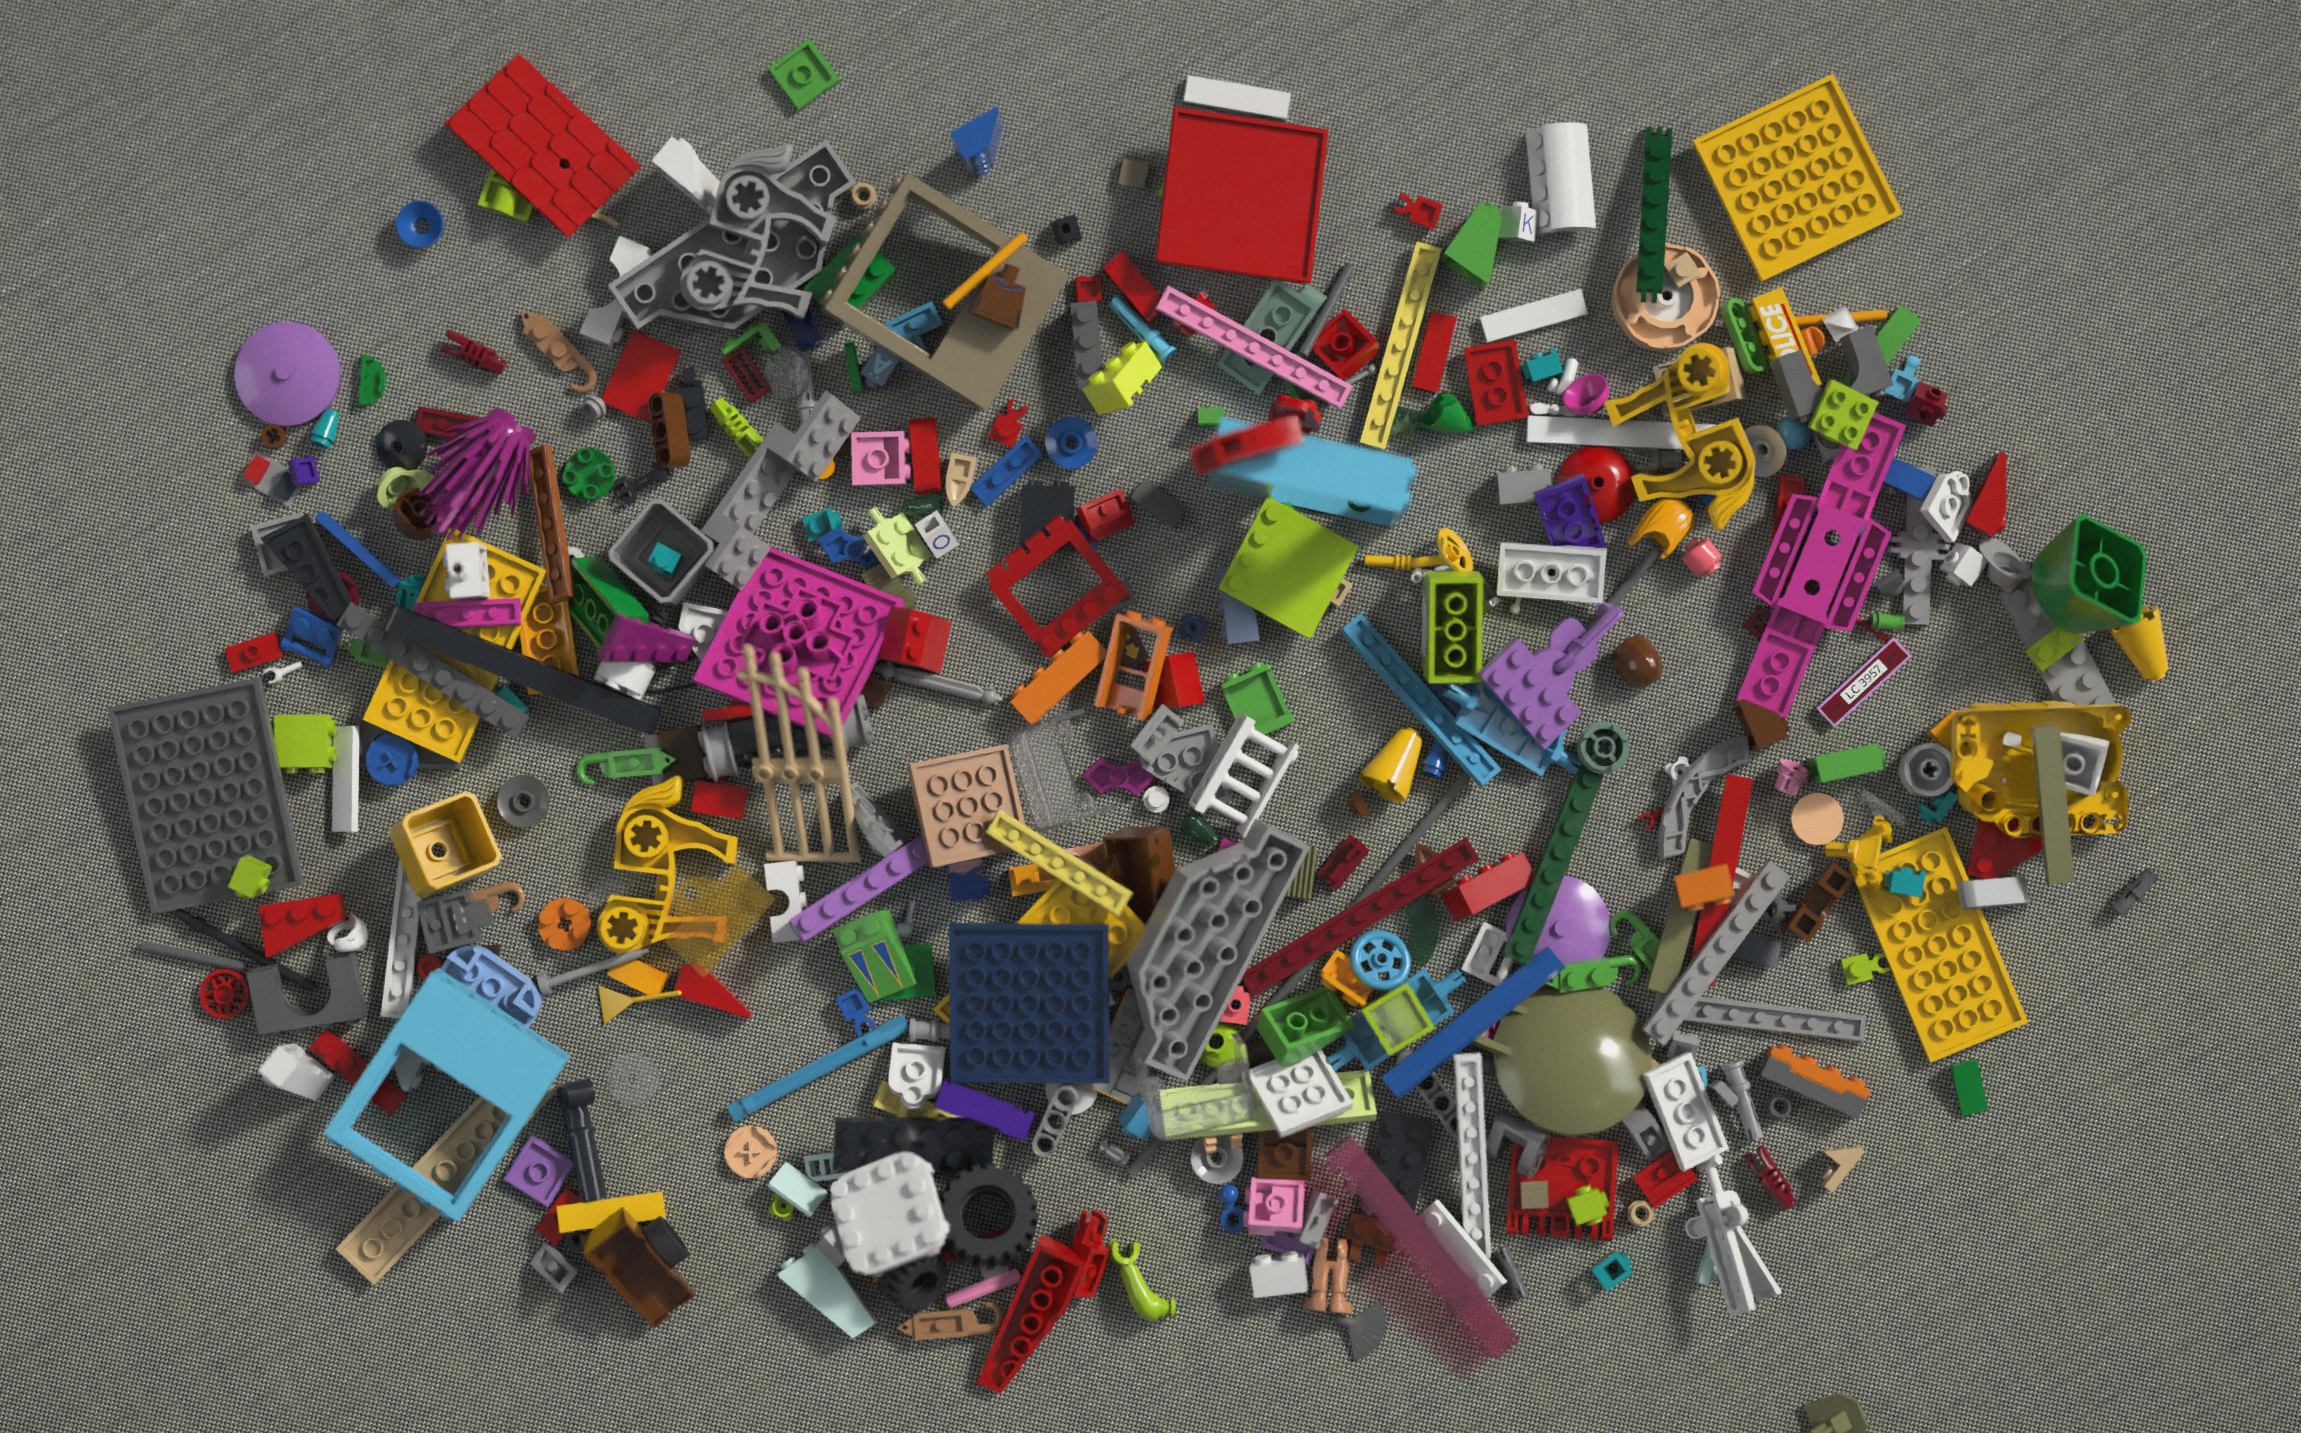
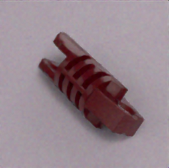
(474, 353)
(1770, 1178)

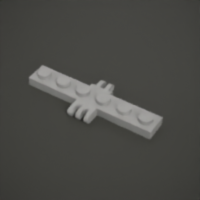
(1917, 549)

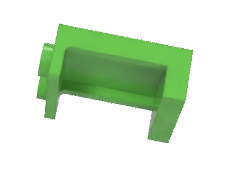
(1258, 698)

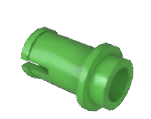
(1886, 622)

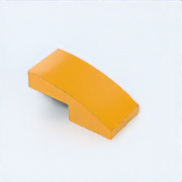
(639, 976)

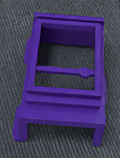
(984, 1108)

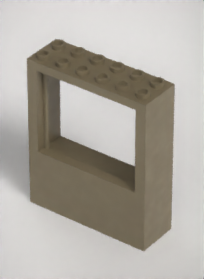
(974, 352)

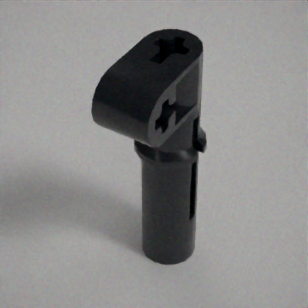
(574, 1103)

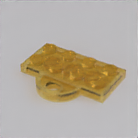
(716, 917)

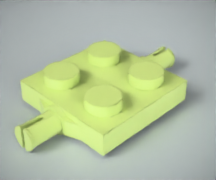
(897, 545)

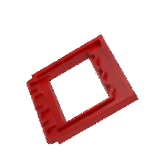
(1077, 616)

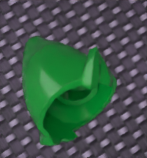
(1446, 416)

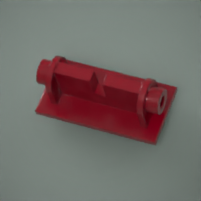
(1343, 862)

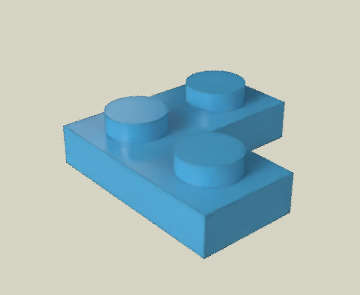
(916, 324)

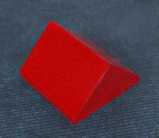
(1178, 682)

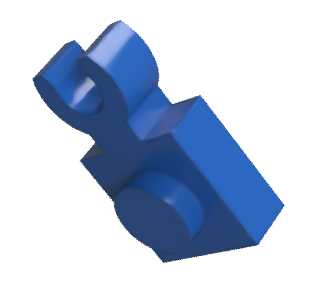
(853, 1006)

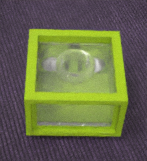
(1397, 1018)

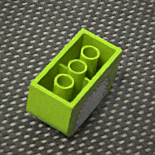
(1452, 626)

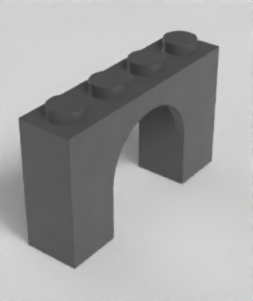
(1867, 374)
(276, 1014)

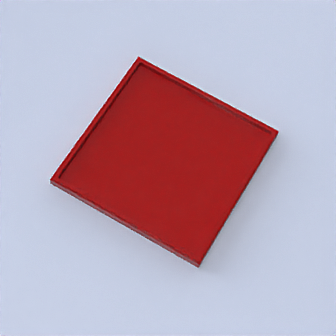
(1241, 196)

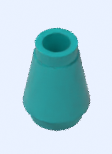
(325, 429)

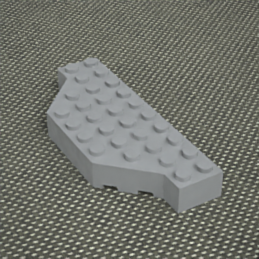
(788, 262)
(1204, 942)

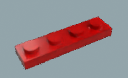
(352, 1066)

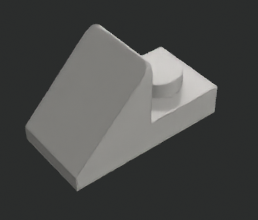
(554, 1266)

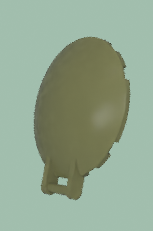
(1571, 1059)

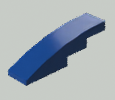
(1908, 479)

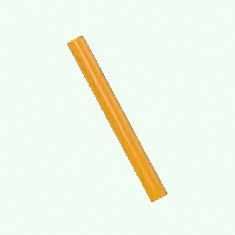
(985, 270)
(1862, 316)

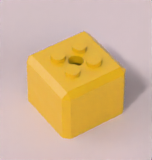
(460, 830)

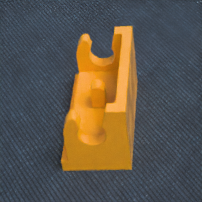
(1030, 880)

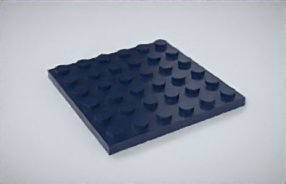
(1029, 1002)

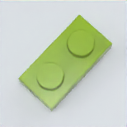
(2052, 647)

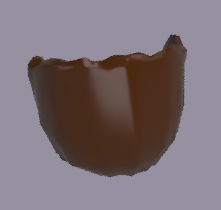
(1637, 662)

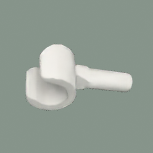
(283, 671)

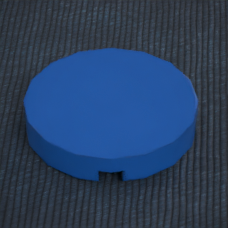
(392, 760)

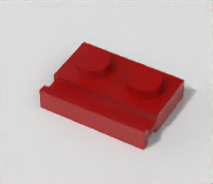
(1105, 515)
(1663, 1179)

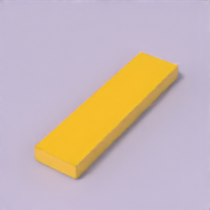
(593, 1213)

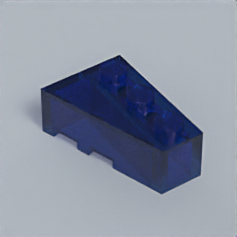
(968, 881)

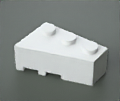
(296, 1072)

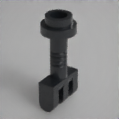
(631, 487)

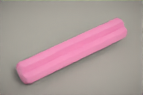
(983, 1288)

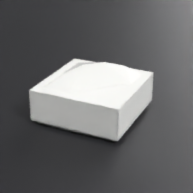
(1840, 323)

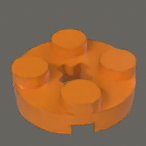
(578, 930)

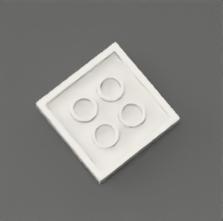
(1299, 1092)

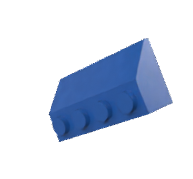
(978, 143)

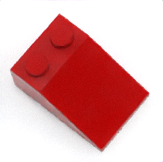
(915, 639)

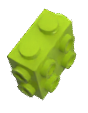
(304, 742)

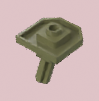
(1836, 1415)

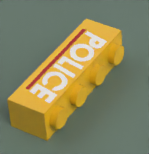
(1779, 327)

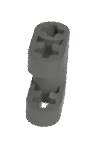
(1513, 1128)

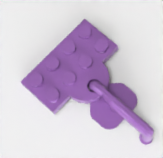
(1537, 683)

